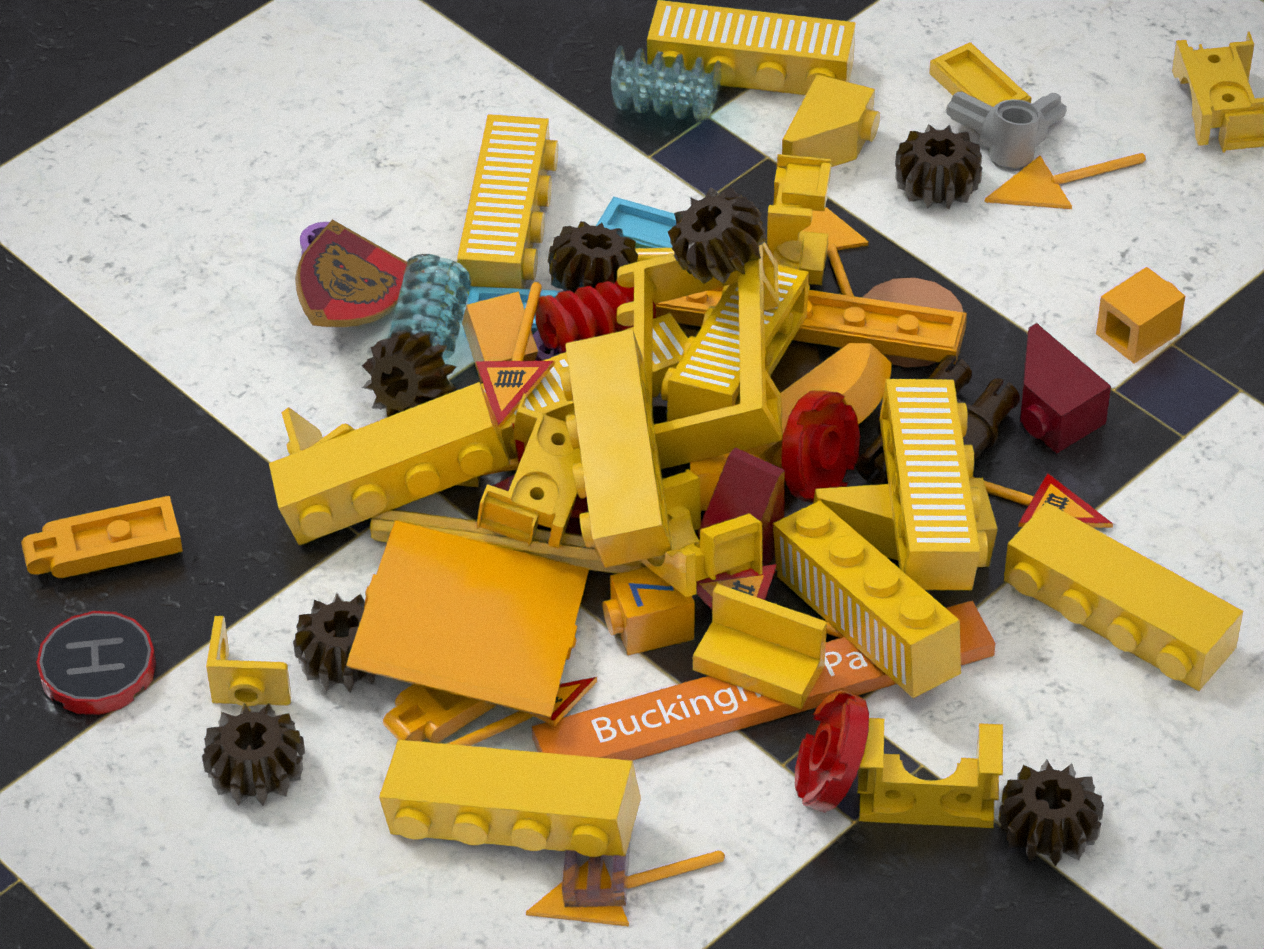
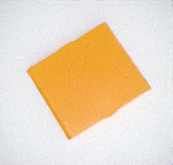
(469, 619)

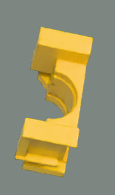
(1222, 93)
(799, 188)
(542, 485)
(721, 548)
(960, 800)

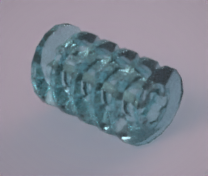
(664, 85)
(432, 299)

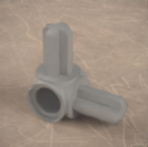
(1009, 127)

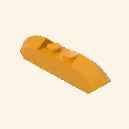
(854, 371)

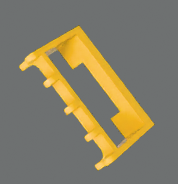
(719, 431)

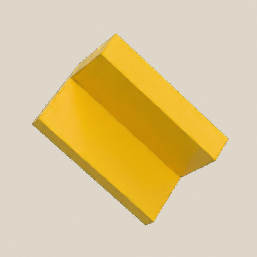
(762, 647)

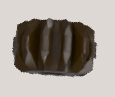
(938, 166)
(717, 235)
(588, 256)
(407, 372)
(326, 640)
(253, 754)
(1051, 812)

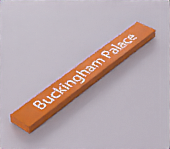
(714, 707)

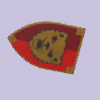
(347, 279)

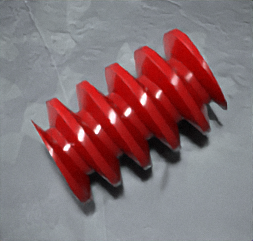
(581, 314)

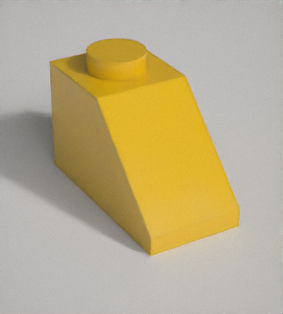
(832, 121)

